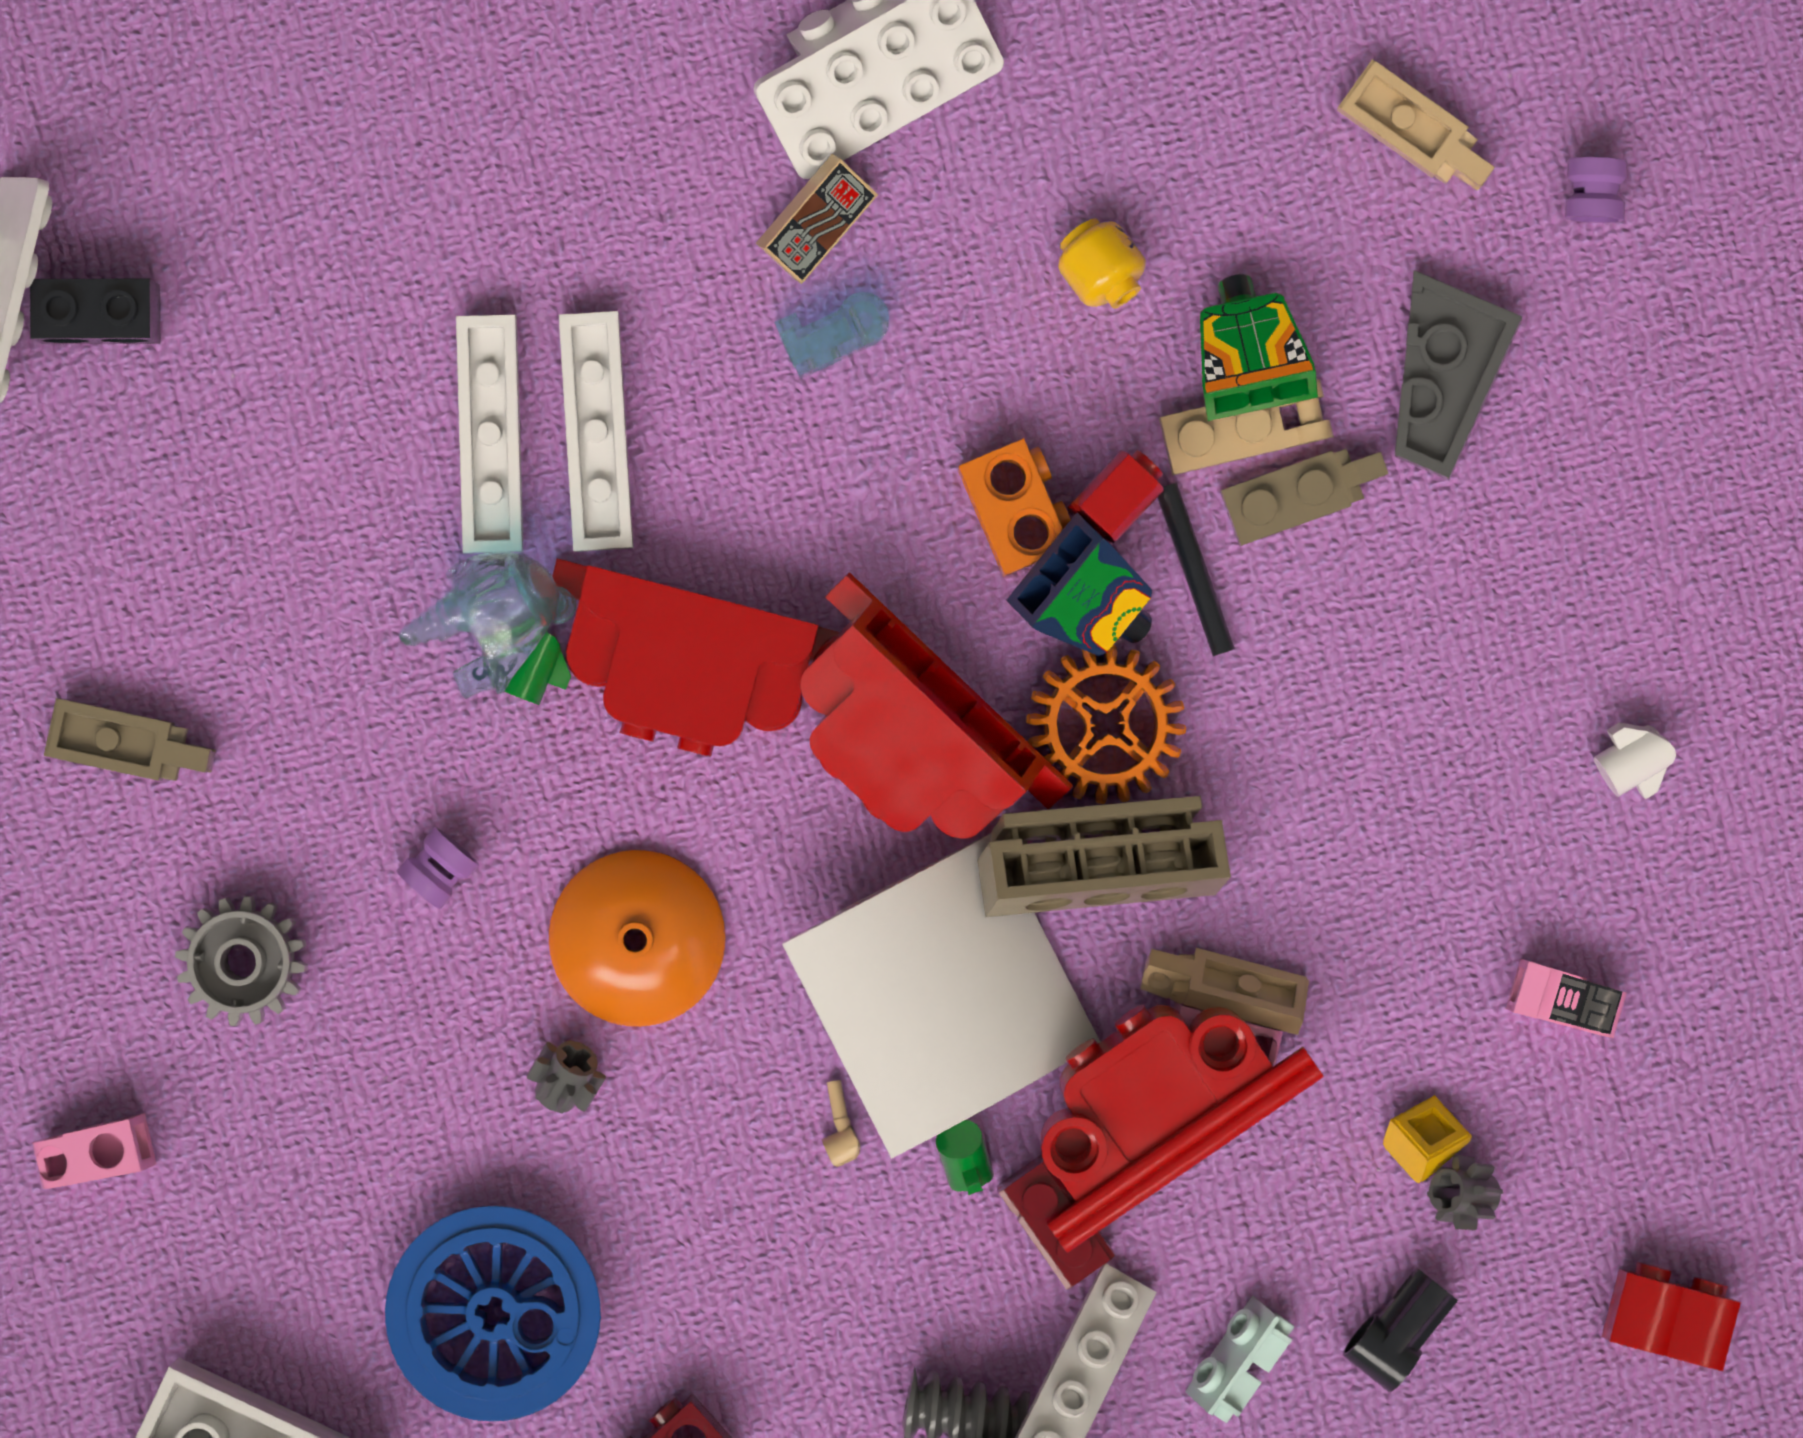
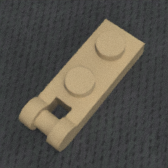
(1200, 443)

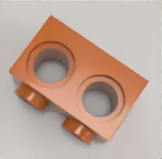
(1001, 512)

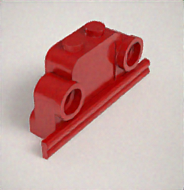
(684, 658)
(911, 729)
(1155, 1107)

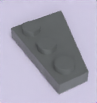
(1448, 371)

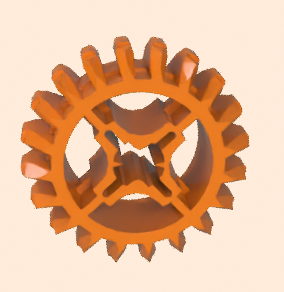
(1144, 756)

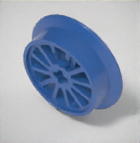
(574, 1325)

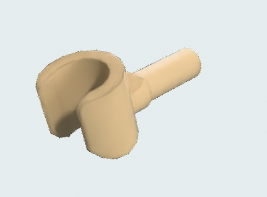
(842, 1145)

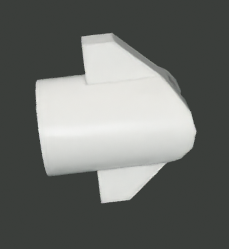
(1635, 759)

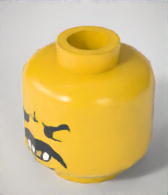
(1101, 263)

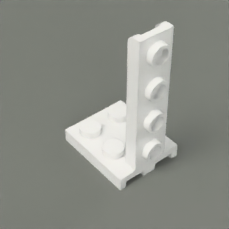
(1088, 1357)

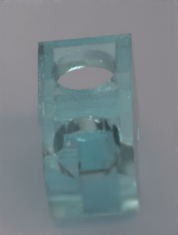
(851, 329)

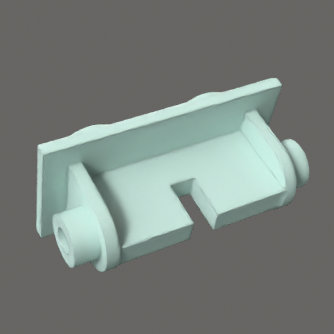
(1222, 1380)

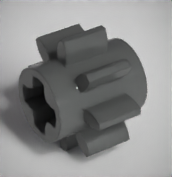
(566, 1076)
(1464, 1193)

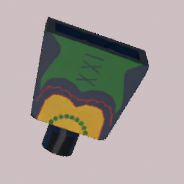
(1084, 592)

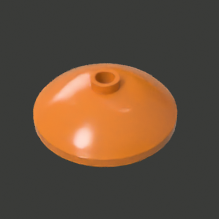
(680, 927)

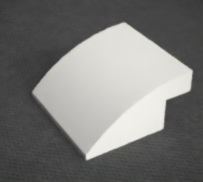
(937, 999)

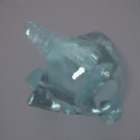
(507, 607)

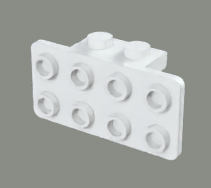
(871, 73)
(23, 212)

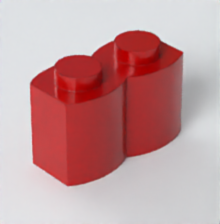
(1119, 494)
(1671, 1318)

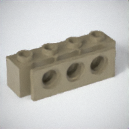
(1105, 870)

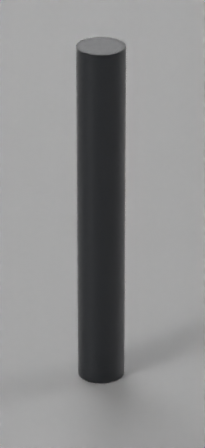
(1195, 570)

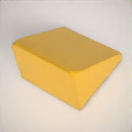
(1425, 1138)

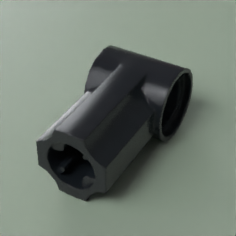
(1390, 1342)

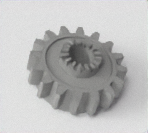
(209, 965)

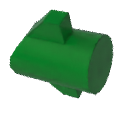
(540, 668)
(965, 1157)

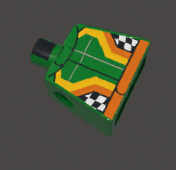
(1252, 352)

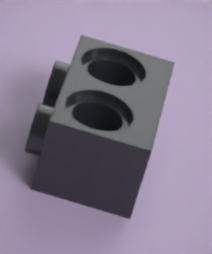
(95, 311)

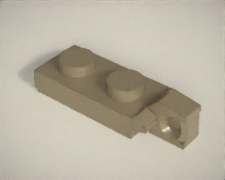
(1298, 493)
(122, 742)

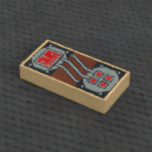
(816, 218)

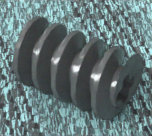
(961, 1414)

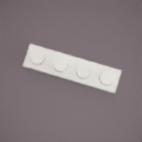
(596, 431)
(489, 433)

